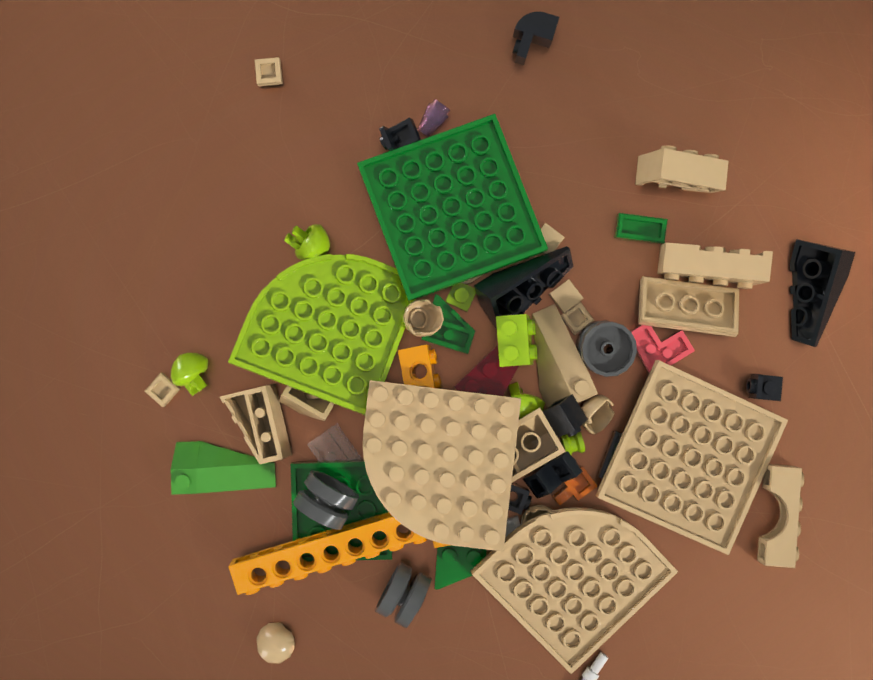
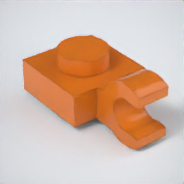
(575, 487)

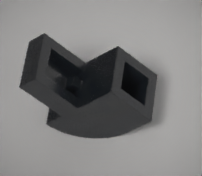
(536, 29)
(552, 474)

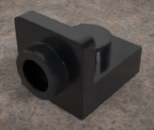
(764, 387)

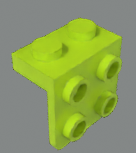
(515, 340)

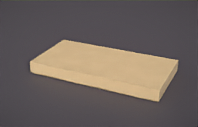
(689, 306)

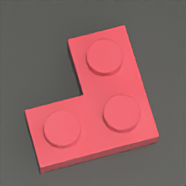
(668, 351)

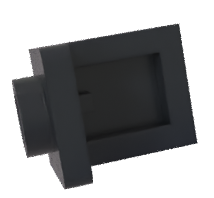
(399, 135)

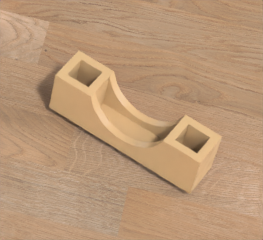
(779, 545)

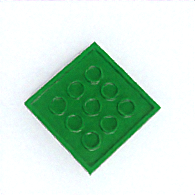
(353, 475)

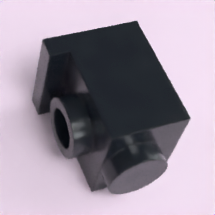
(522, 500)

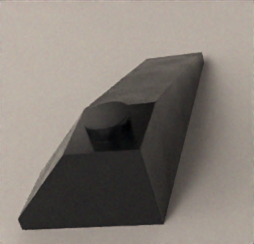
(817, 283)
(521, 285)

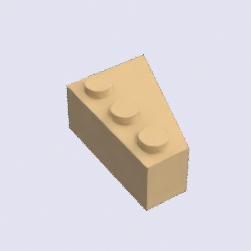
(682, 170)
(261, 421)

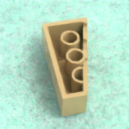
(714, 264)

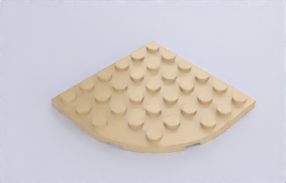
(442, 460)
(574, 578)

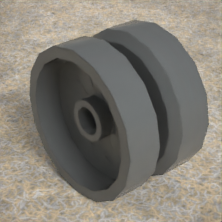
(618, 355)
(326, 500)
(407, 596)

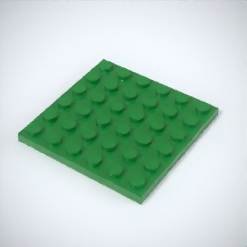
(452, 207)

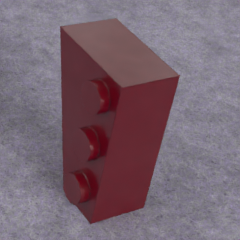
(487, 376)

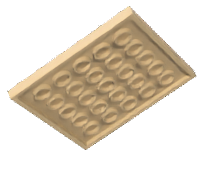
(691, 457)

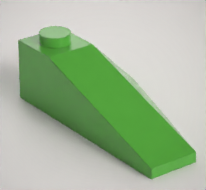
(209, 468)

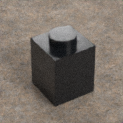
(565, 416)

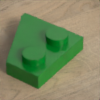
(454, 332)
(455, 564)

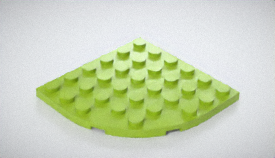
(326, 328)

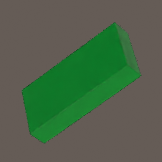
(641, 228)

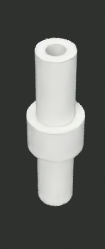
(591, 672)

